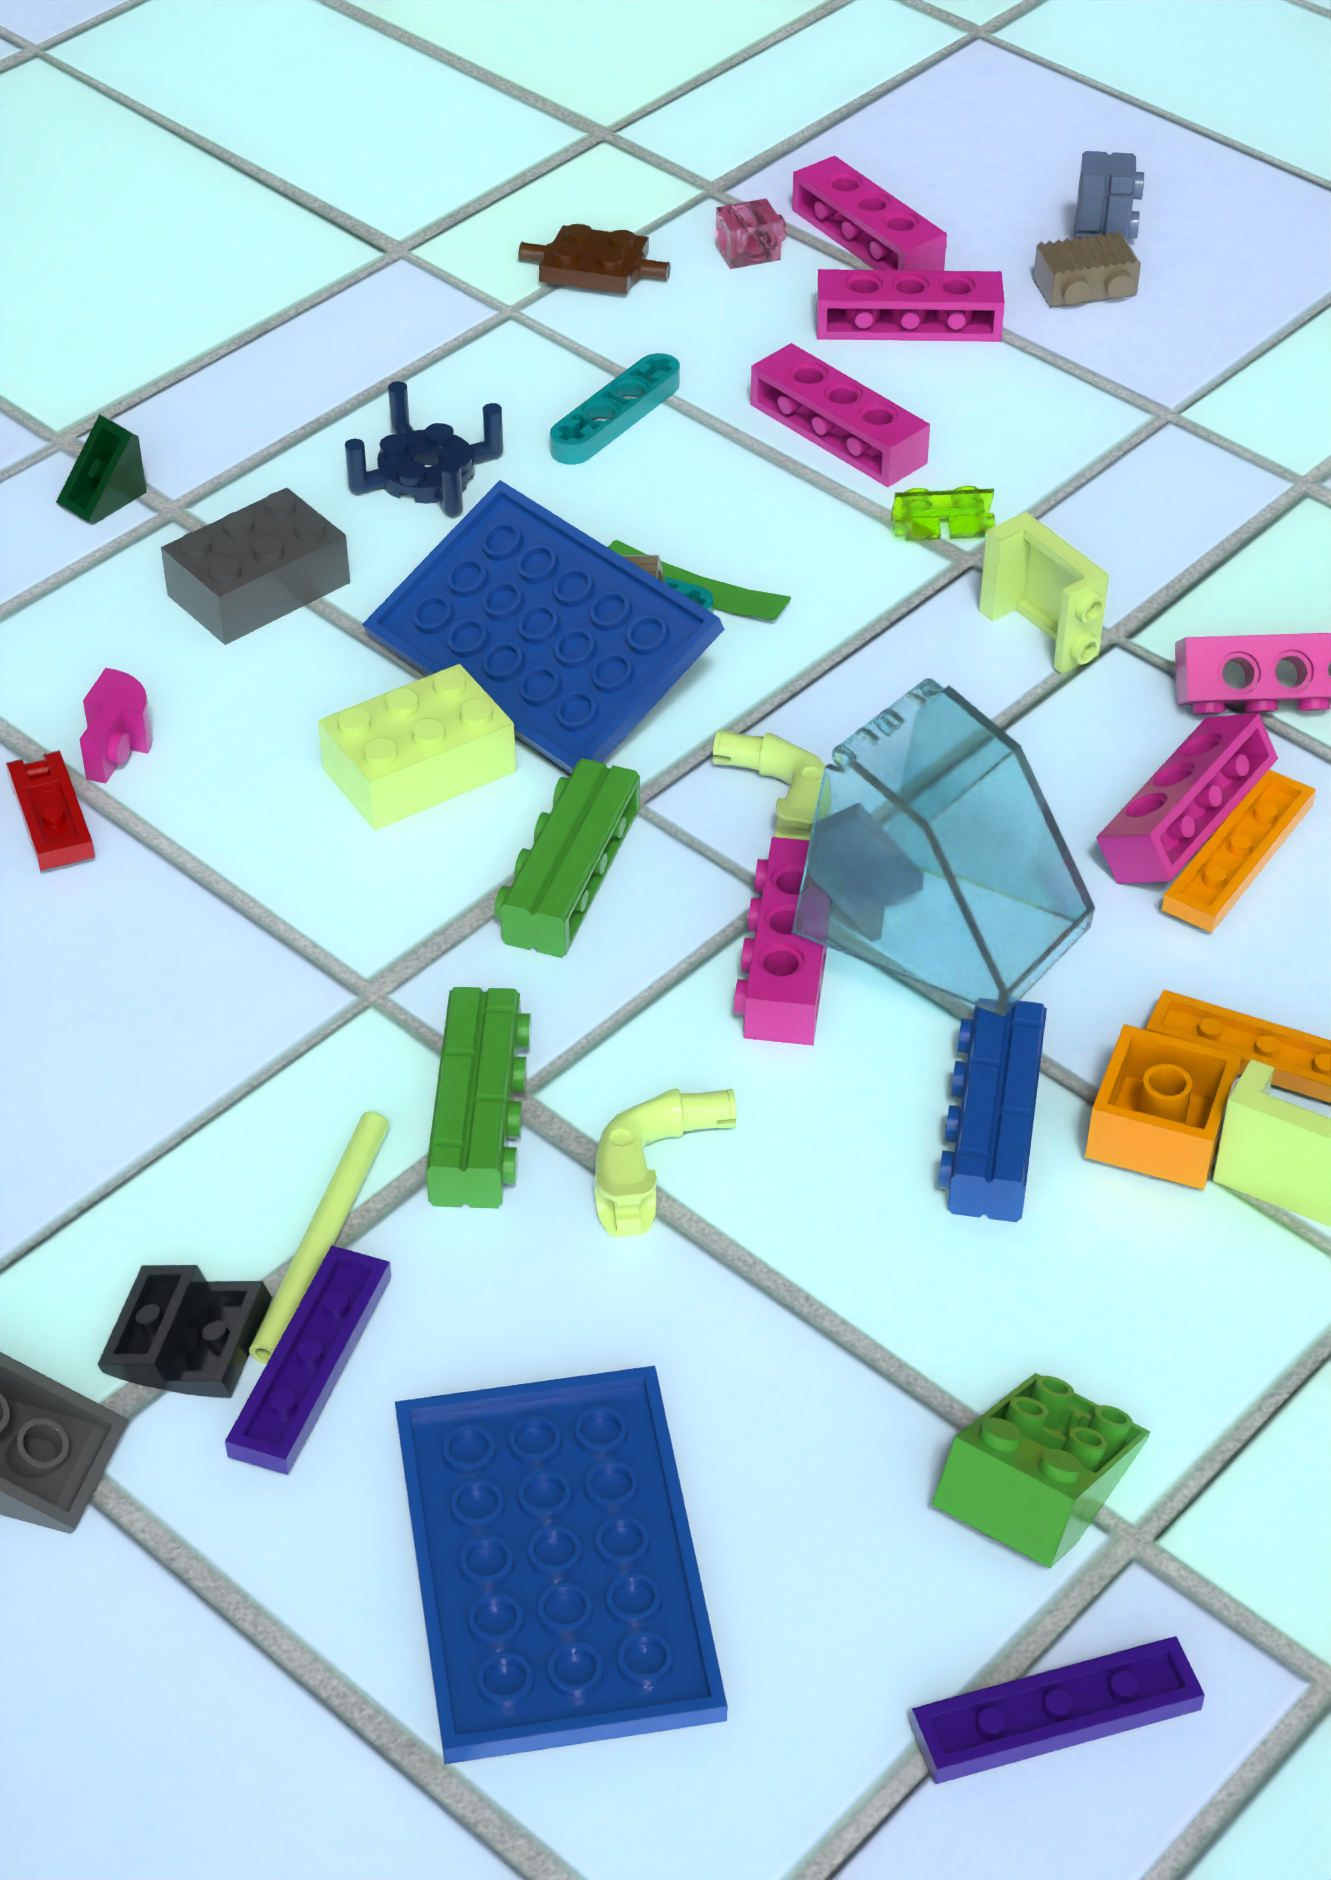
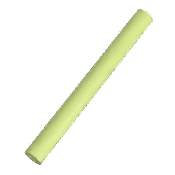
(321, 1231)

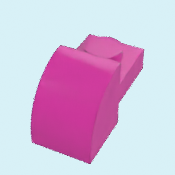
(115, 722)

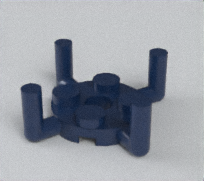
(407, 452)

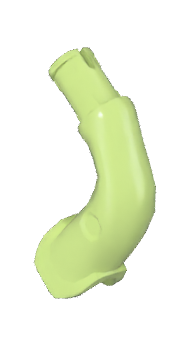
(783, 761)
(622, 1182)

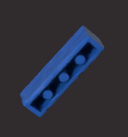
(995, 1113)

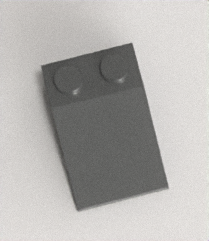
(50, 1447)

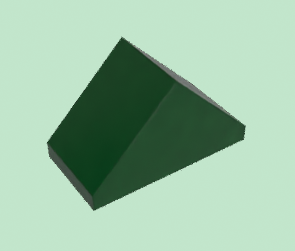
(105, 473)

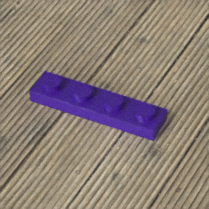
(308, 1360)
(1056, 1709)

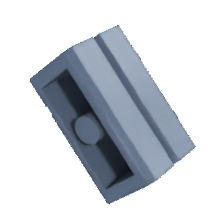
(1107, 195)

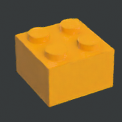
(1162, 1106)

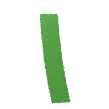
(725, 596)

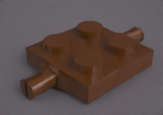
(594, 259)

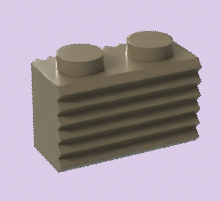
(1086, 269)

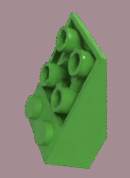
(1038, 1467)

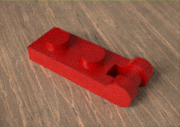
(50, 811)

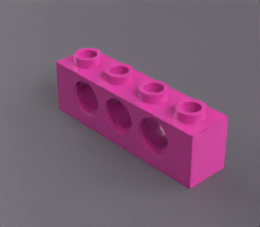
(866, 218)
(909, 305)
(840, 414)
(1202, 660)
(1187, 799)
(783, 968)

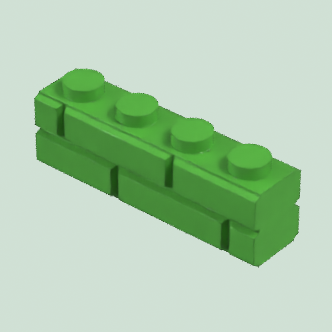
(568, 857)
(475, 1098)

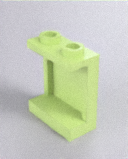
(1047, 584)
(1275, 1148)

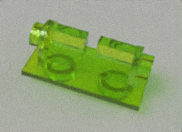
(919, 513)

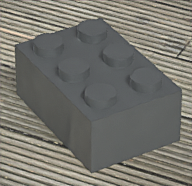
(255, 565)

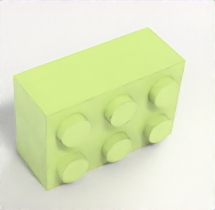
(417, 746)

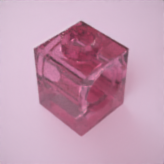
(749, 233)

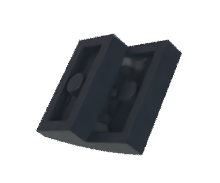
(185, 1331)

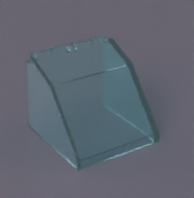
(941, 855)

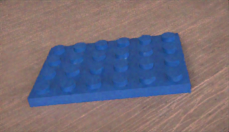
(545, 625)
(556, 1565)

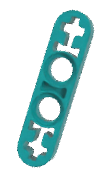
(580, 438)

